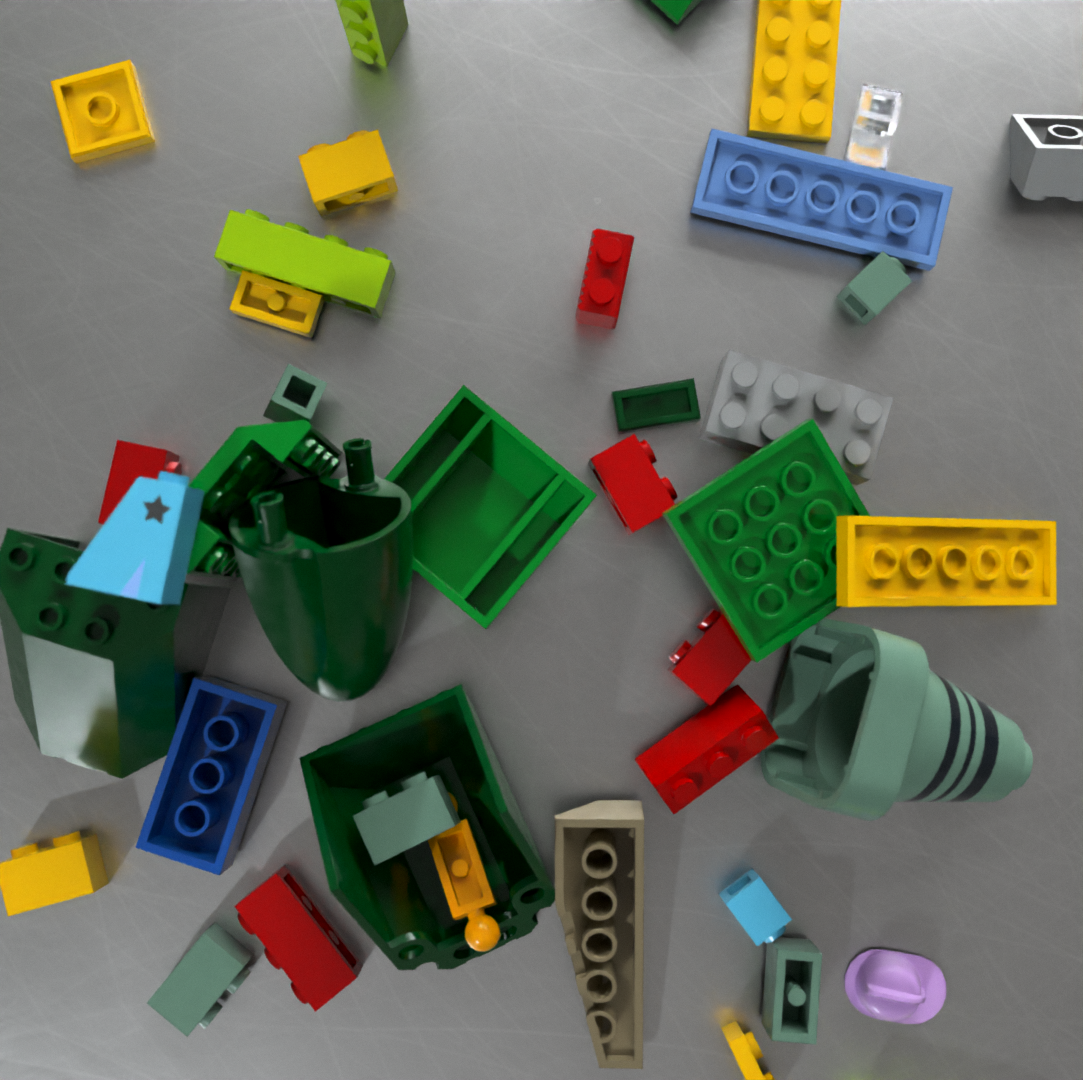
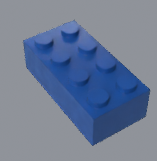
(211, 774)

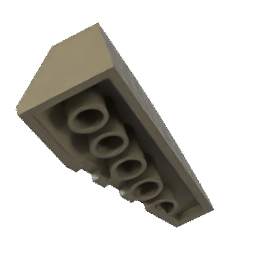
(603, 921)

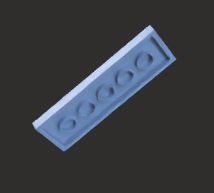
(821, 199)

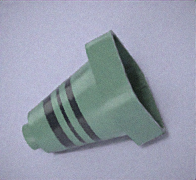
(877, 727)

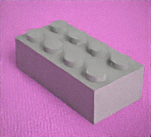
(764, 400)

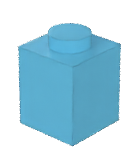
(756, 908)

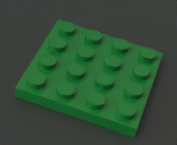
(770, 537)

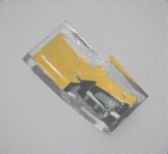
(873, 126)

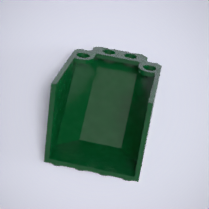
(94, 668)
(403, 897)

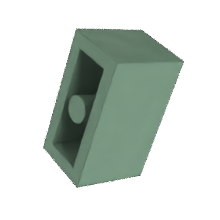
(406, 818)
(200, 979)
(791, 990)

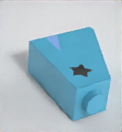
(144, 542)

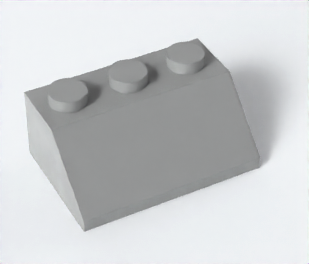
(1047, 156)

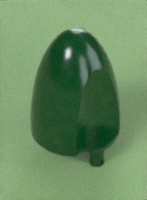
(330, 573)

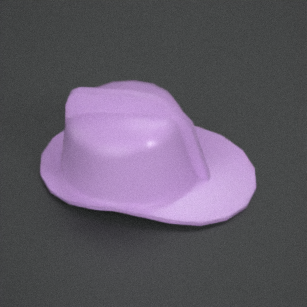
(895, 986)

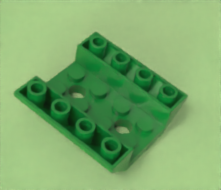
(242, 467)

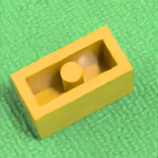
(348, 172)
(53, 873)

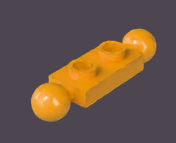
(466, 883)

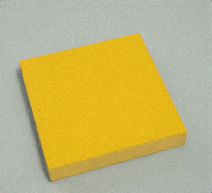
(102, 111)

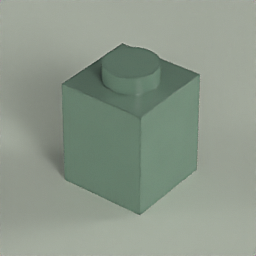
(874, 287)
(295, 396)

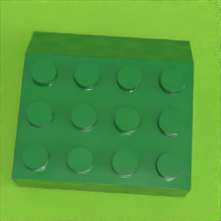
(484, 505)

